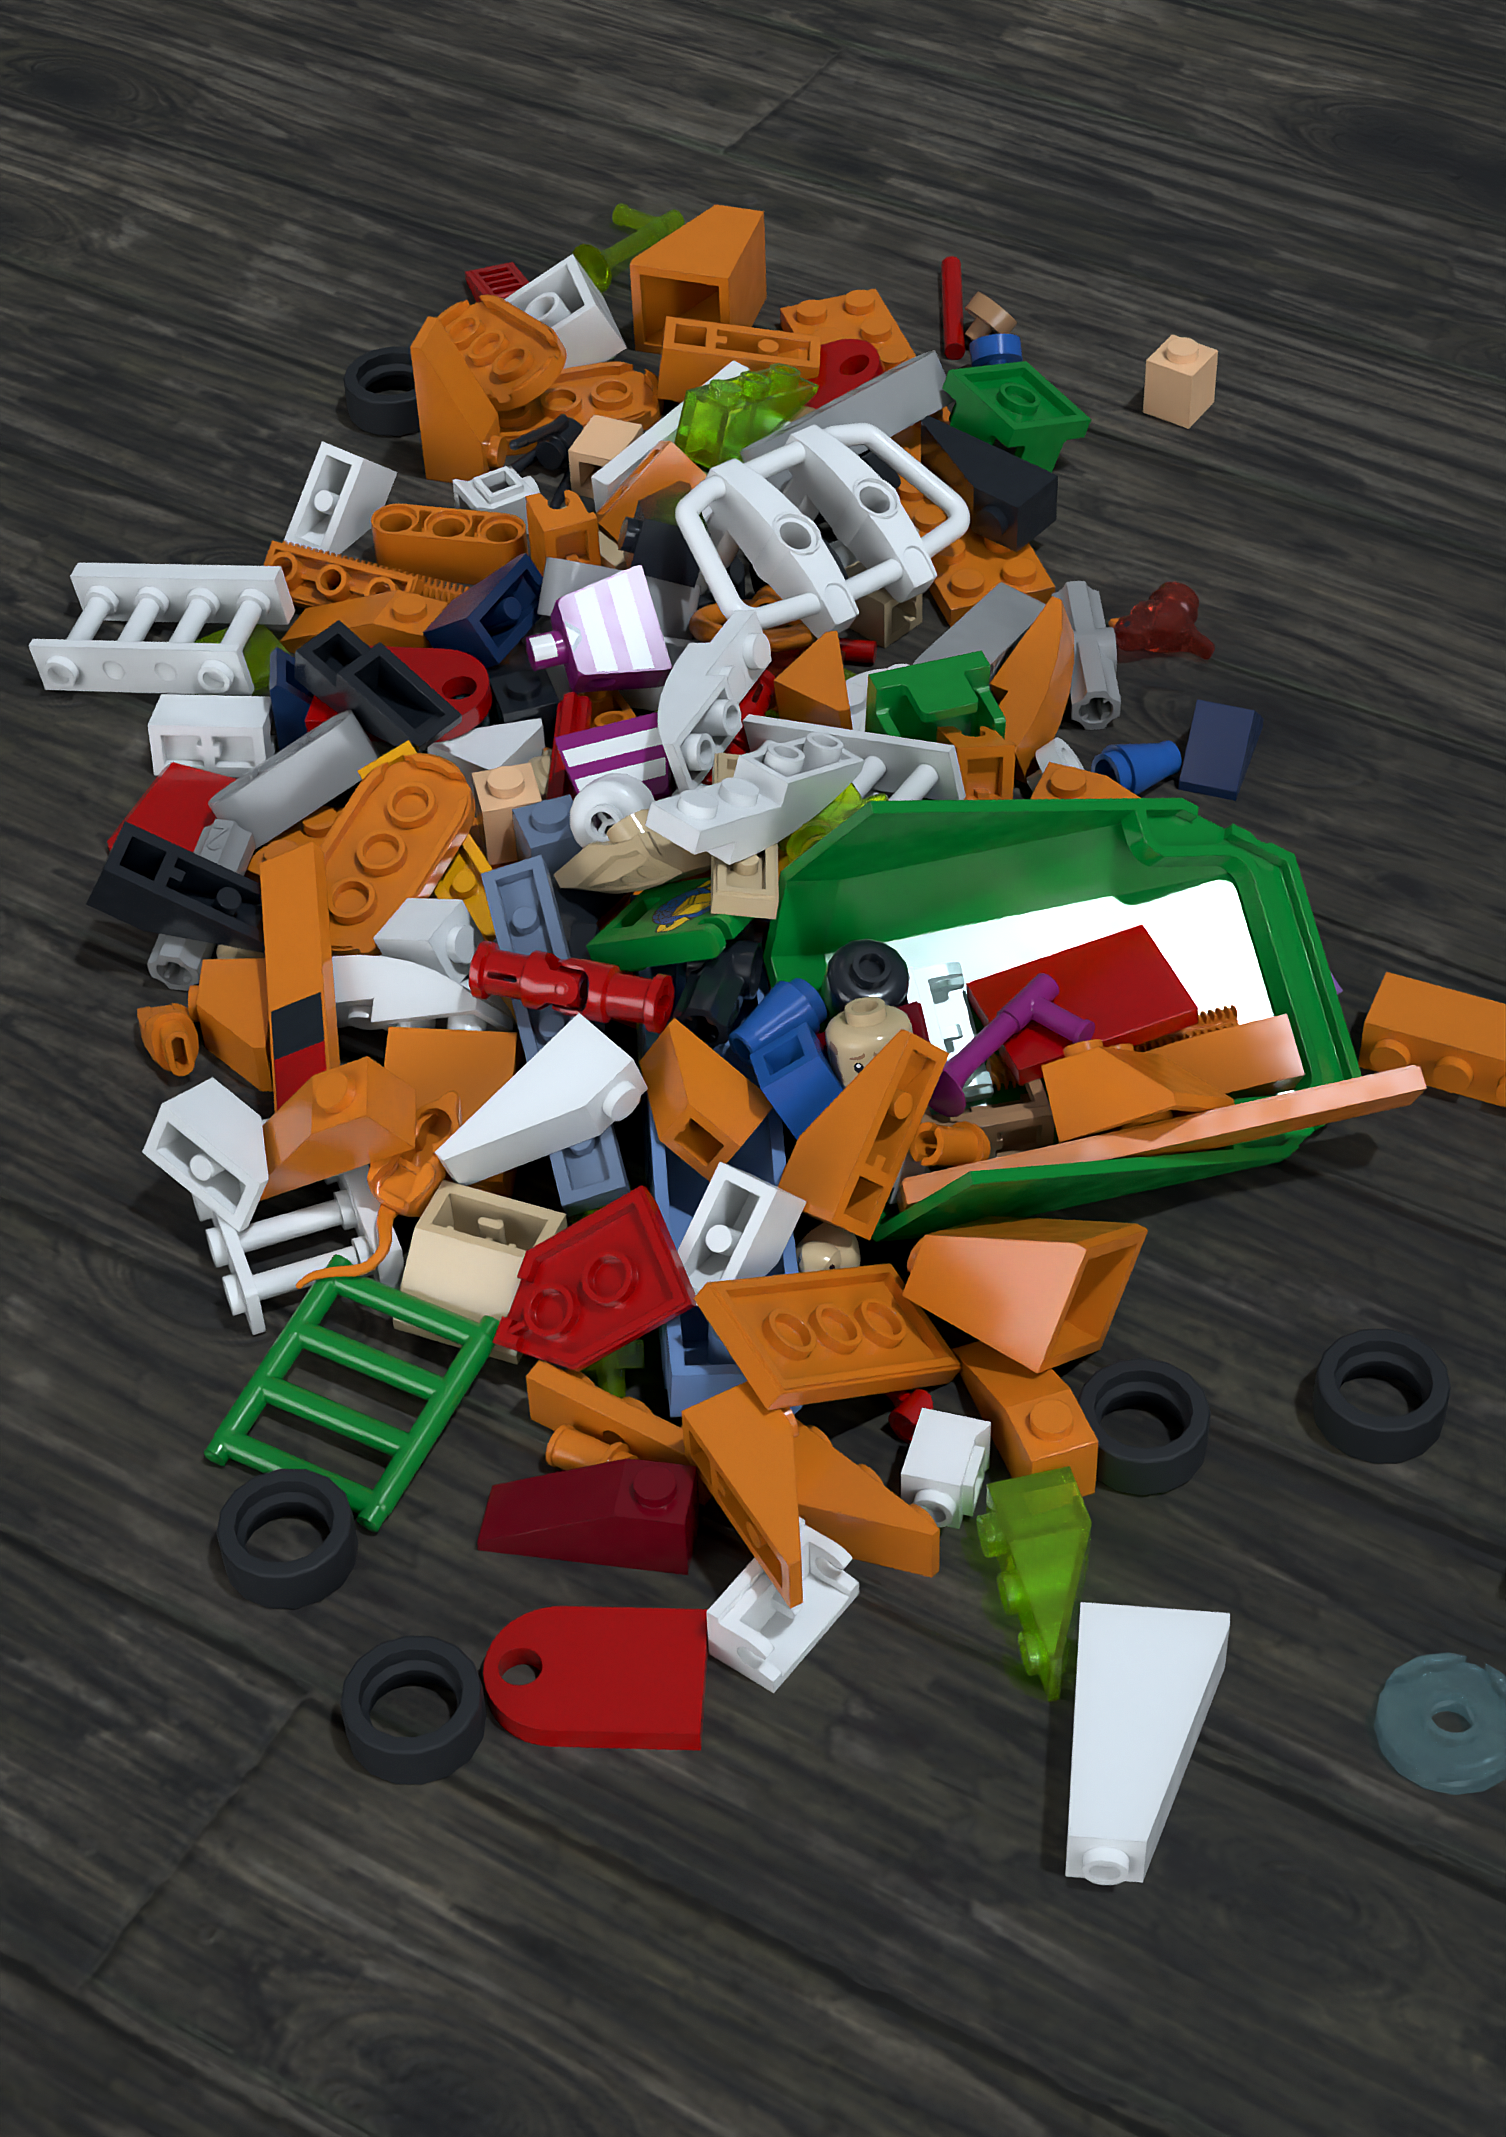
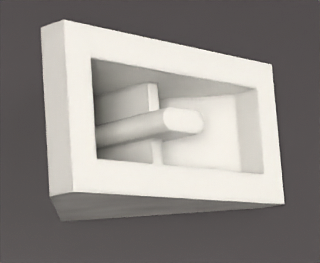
(492, 747)

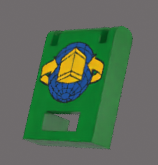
(666, 928)

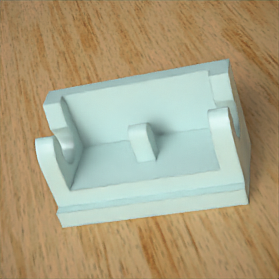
(948, 1017)

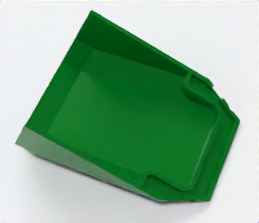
(1046, 875)

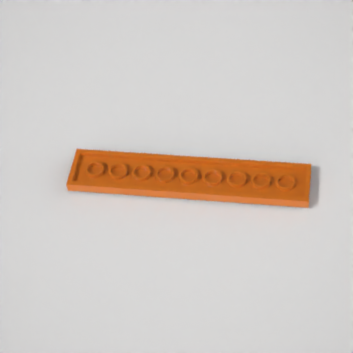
(973, 562)

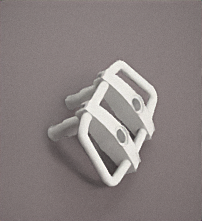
(786, 544)

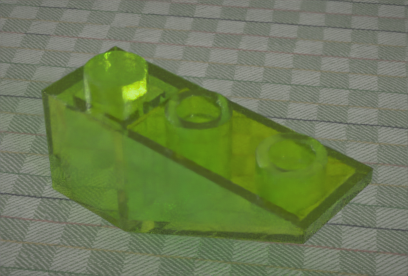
(738, 411)
(1043, 1549)

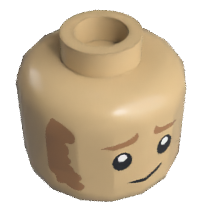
(861, 1034)

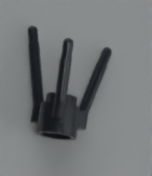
(551, 450)

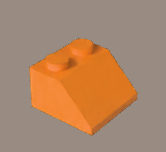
(1120, 1089)

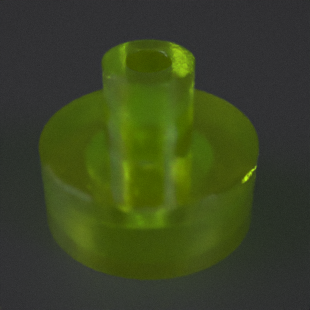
(612, 1368)

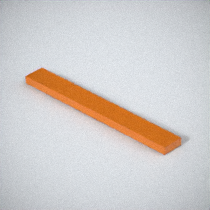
(1204, 1129)

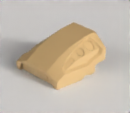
(630, 861)

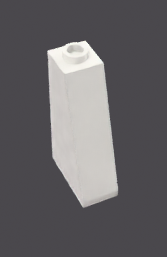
(1136, 1720)

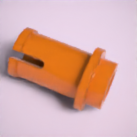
(949, 1145)
(575, 1449)

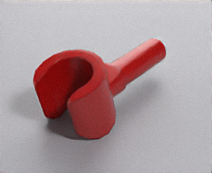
(907, 1411)

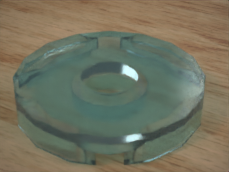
(1429, 1754)

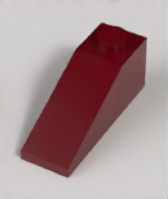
(599, 1515)

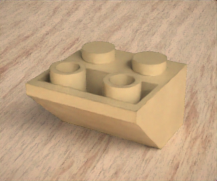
(470, 1255)

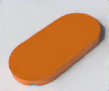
(505, 349)
(586, 390)
(392, 845)

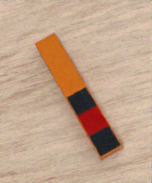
(298, 969)

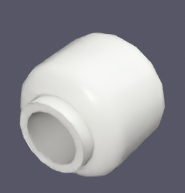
(608, 795)

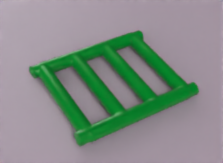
(405, 1447)

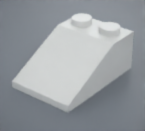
(575, 310)

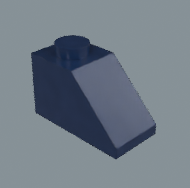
(491, 614)

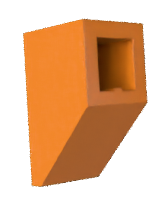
(699, 1099)

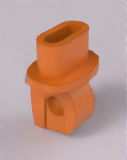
(169, 1037)

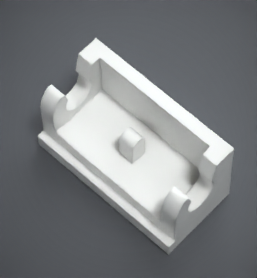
(212, 732)
(756, 1628)

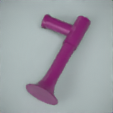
(1029, 1004)

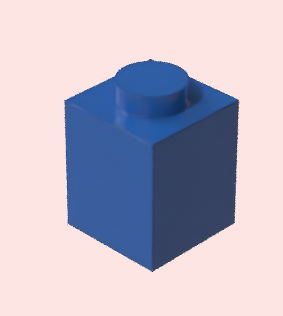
(796, 1077)

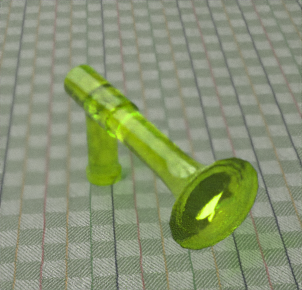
(650, 231)

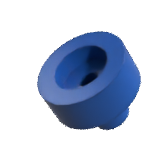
(995, 350)

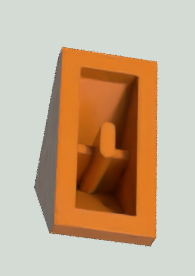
(815, 686)

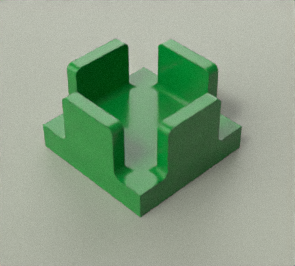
(1015, 408)
(933, 695)

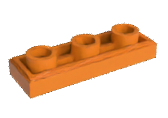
(314, 574)
(573, 1399)

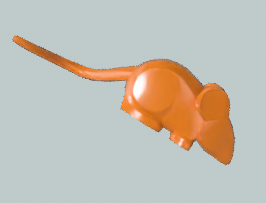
(405, 1181)

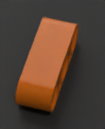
(446, 541)

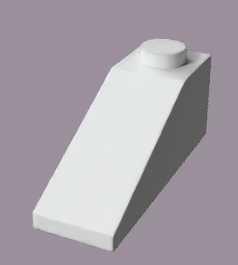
(551, 1103)

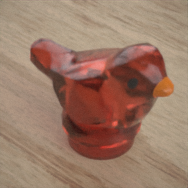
(1164, 623)

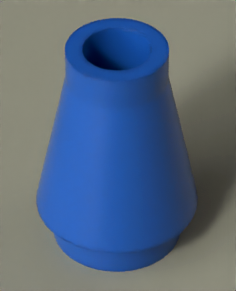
(1138, 765)
(778, 1013)

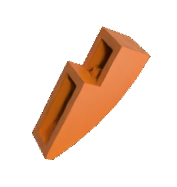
(1036, 685)
(1242, 1059)

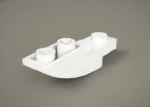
(703, 695)
(762, 803)
(400, 993)

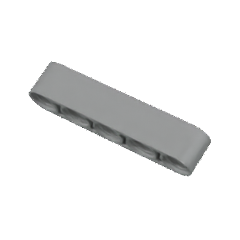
(887, 401)
(990, 626)

